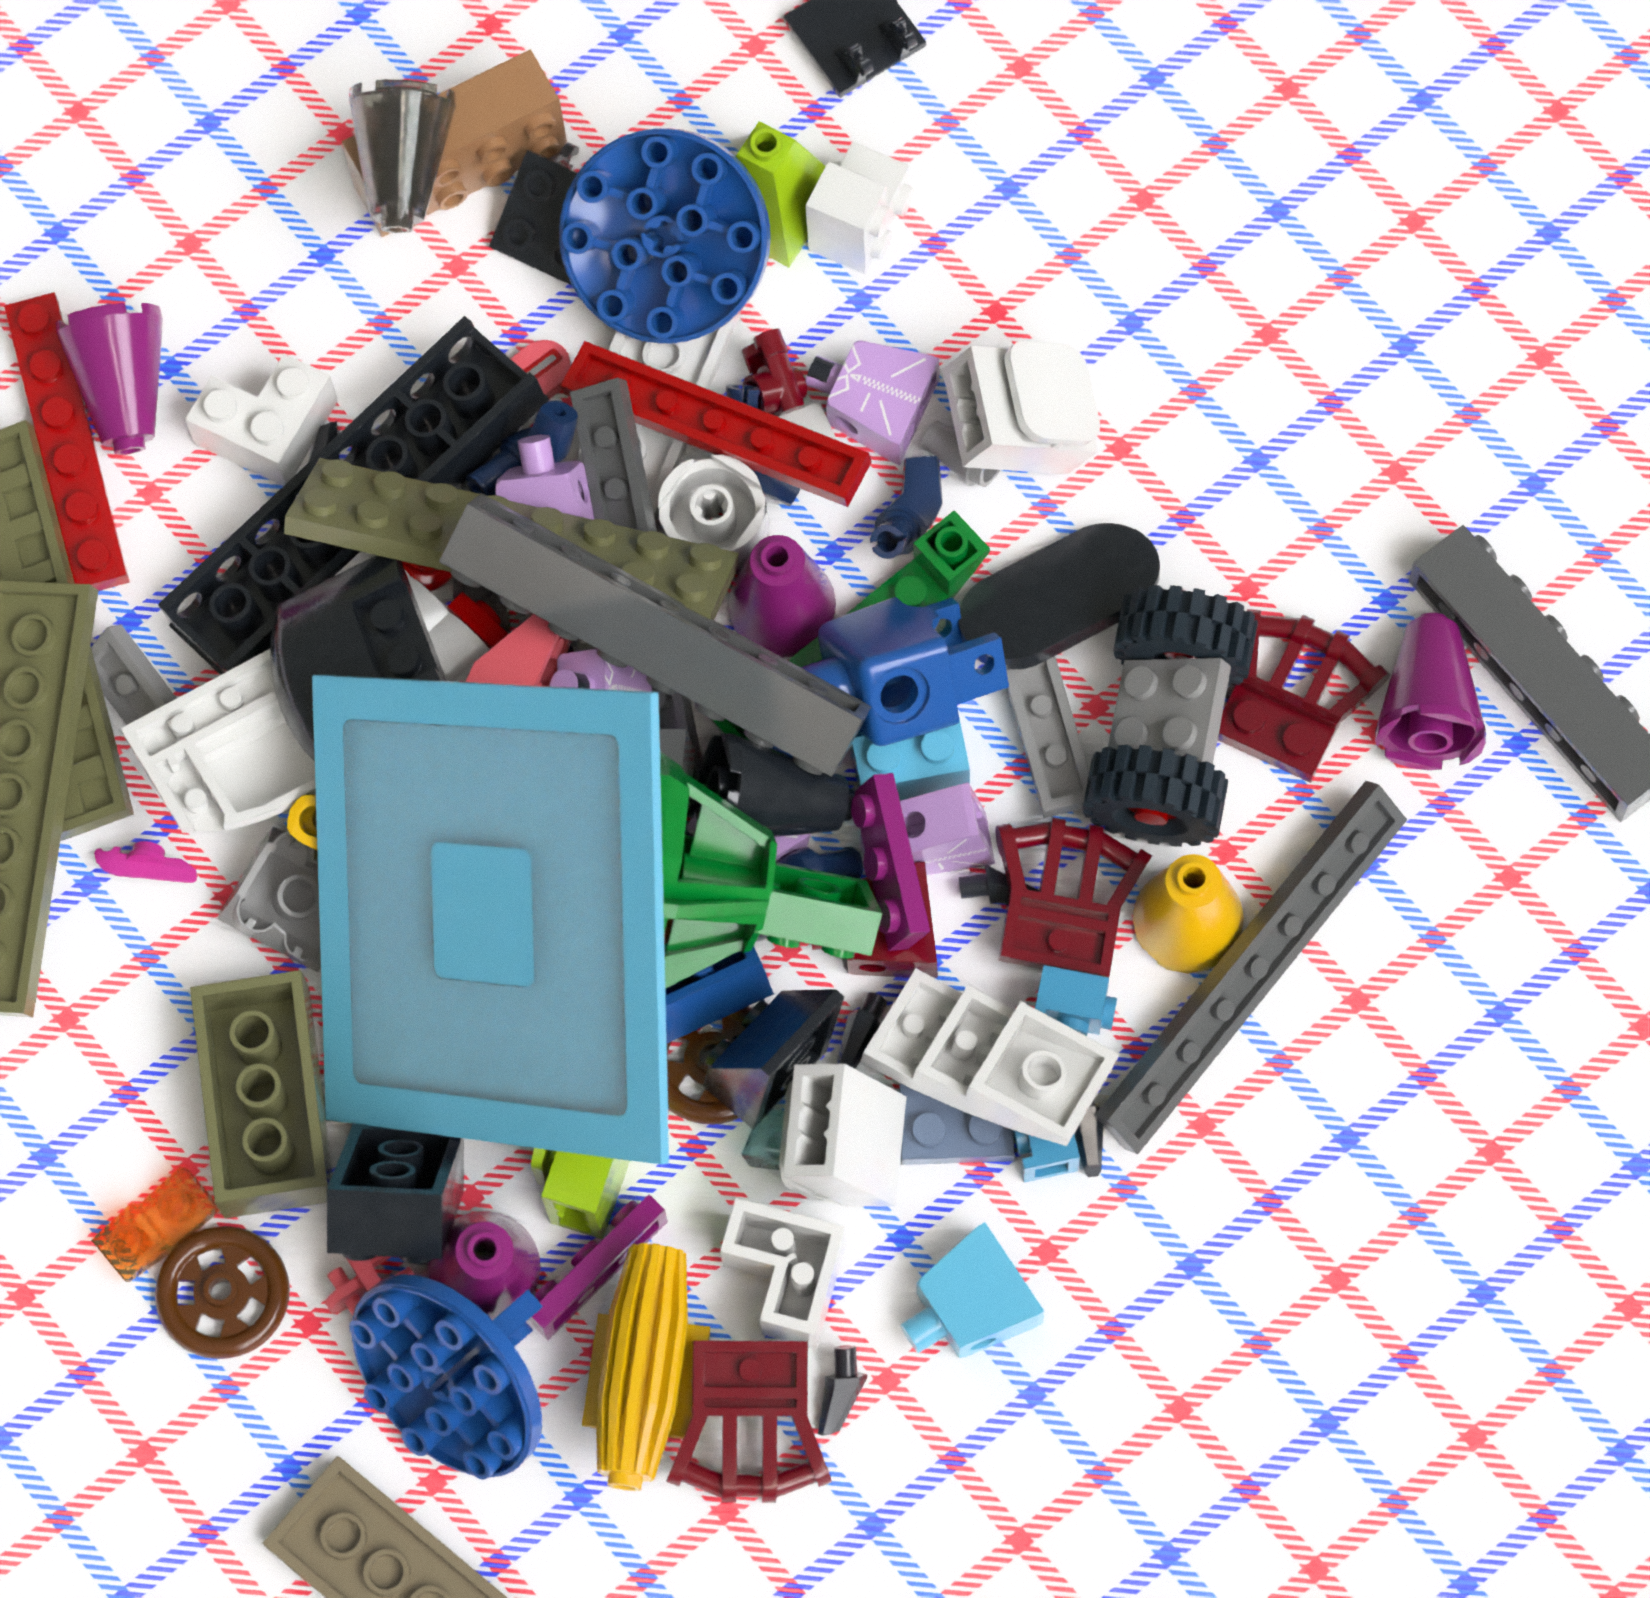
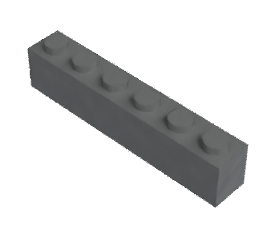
(1539, 668)

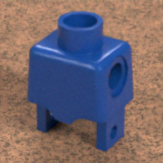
(906, 667)

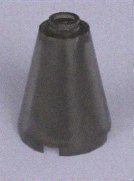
(400, 147)

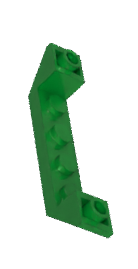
(940, 568)

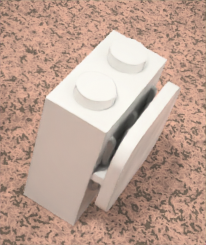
(1023, 407)
(841, 1136)

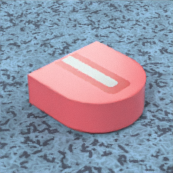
(546, 362)

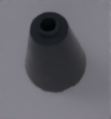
(774, 788)

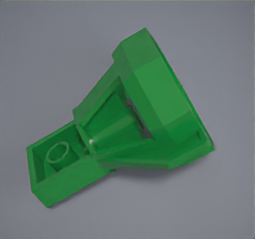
(730, 888)

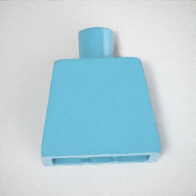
(973, 1298)

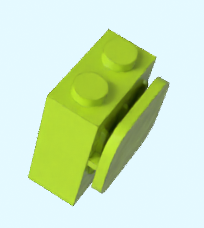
(578, 1188)

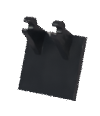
(854, 38)
(533, 212)

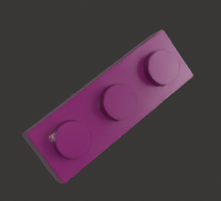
(890, 861)
(596, 1265)

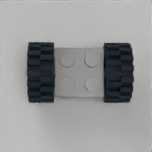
(1161, 749)

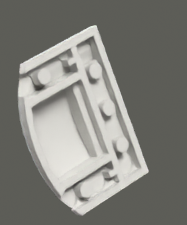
(223, 752)

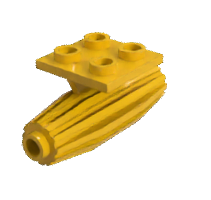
(642, 1367)

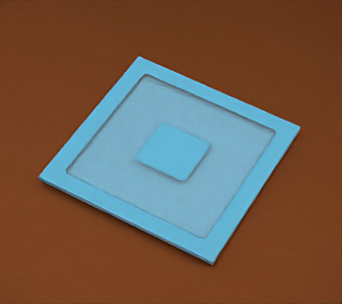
(493, 912)

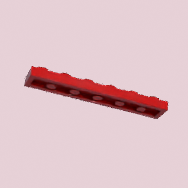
(726, 426)
(66, 445)

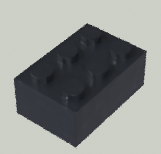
(394, 1194)

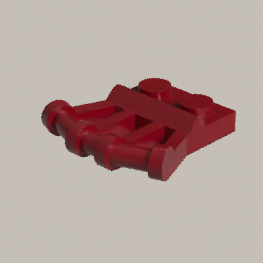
(1281, 725)
(1057, 928)
(749, 1381)

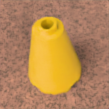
(1188, 915)

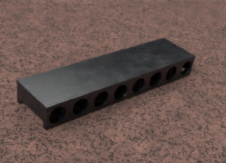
(428, 437)

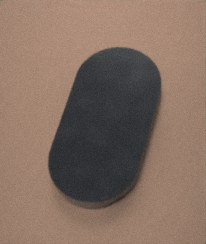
(1060, 593)

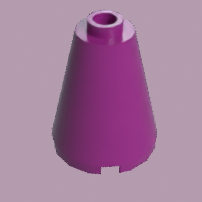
(117, 370)
(780, 597)
(1431, 699)
(492, 1282)

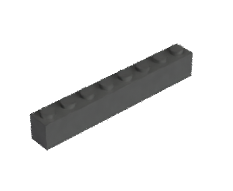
(654, 635)

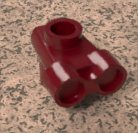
(779, 384)

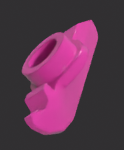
(145, 862)

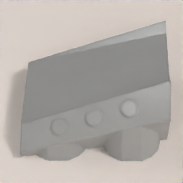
(279, 899)

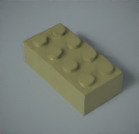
(262, 1094)

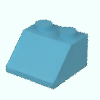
(918, 763)

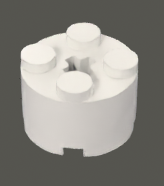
(713, 488)

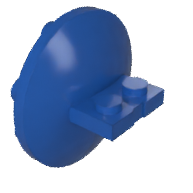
(664, 235)
(449, 1373)

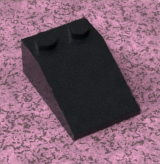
(759, 1064)

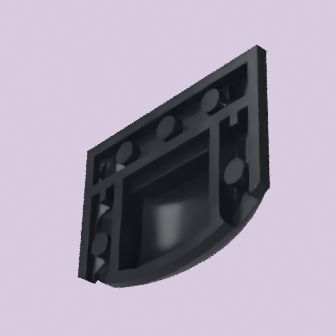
(348, 626)

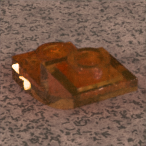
(154, 1227)

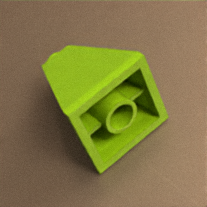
(786, 181)

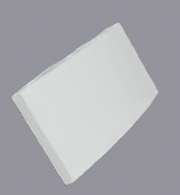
(990, 1058)

